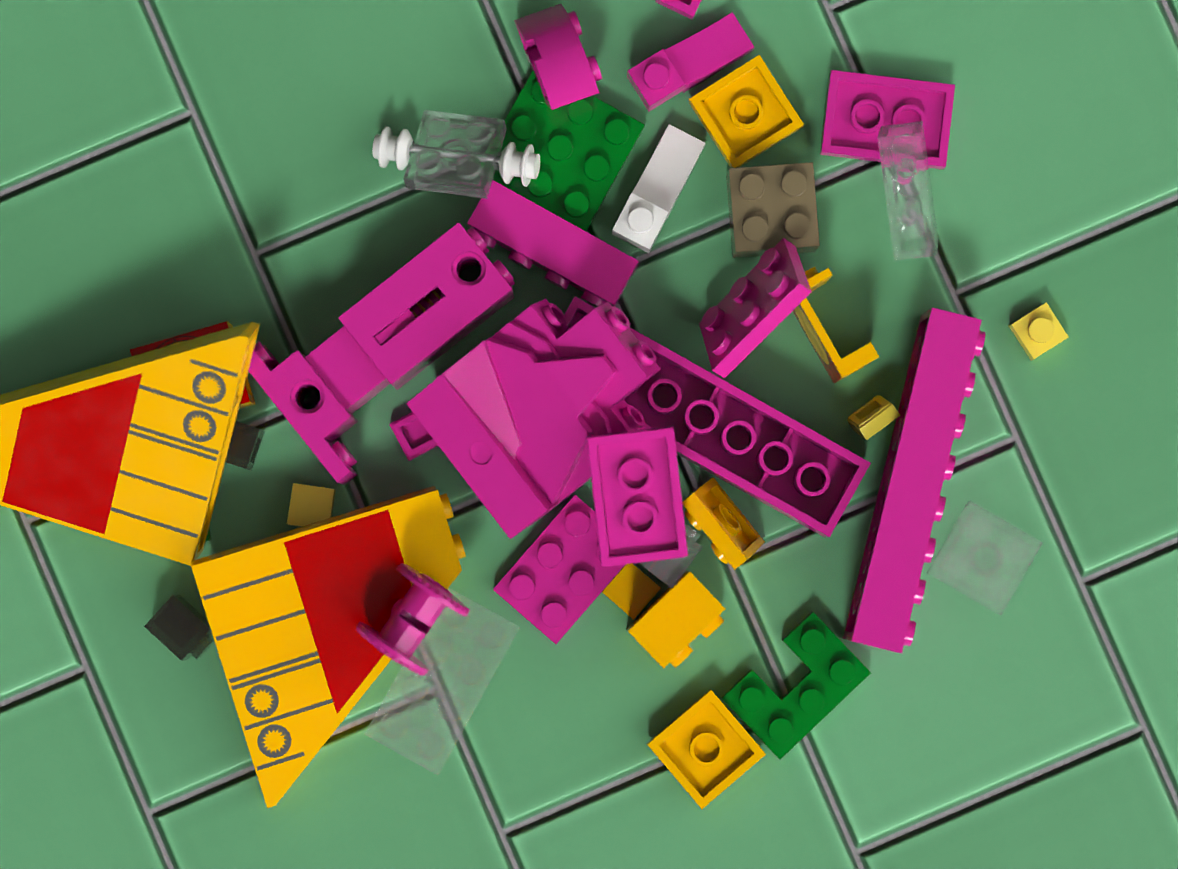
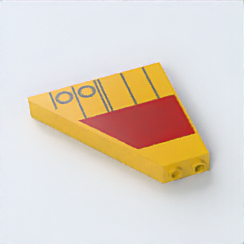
(130, 443)
(291, 613)

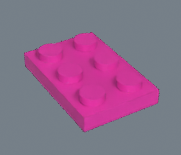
(865, 102)
(754, 307)
(637, 496)
(559, 572)

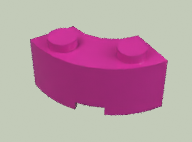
(558, 56)

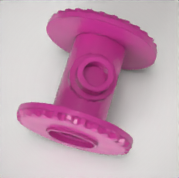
(412, 619)

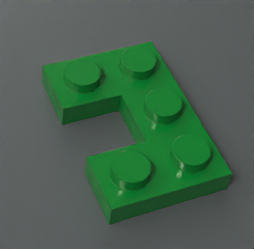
(830, 680)

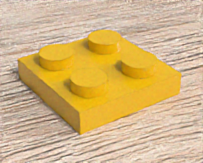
(746, 112)
(723, 523)
(706, 749)

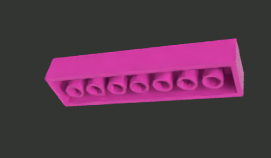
(744, 439)
(913, 480)

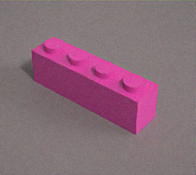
(553, 245)

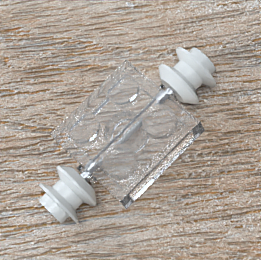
(455, 154)

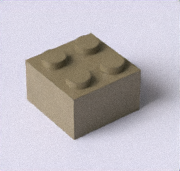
(770, 206)

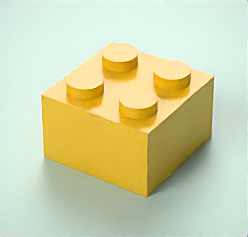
(677, 620)

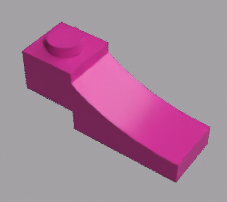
(689, 62)

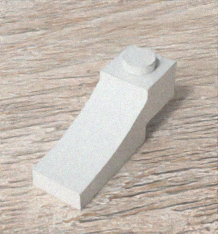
(658, 188)

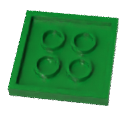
(578, 149)

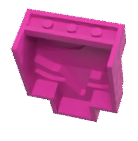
(527, 399)

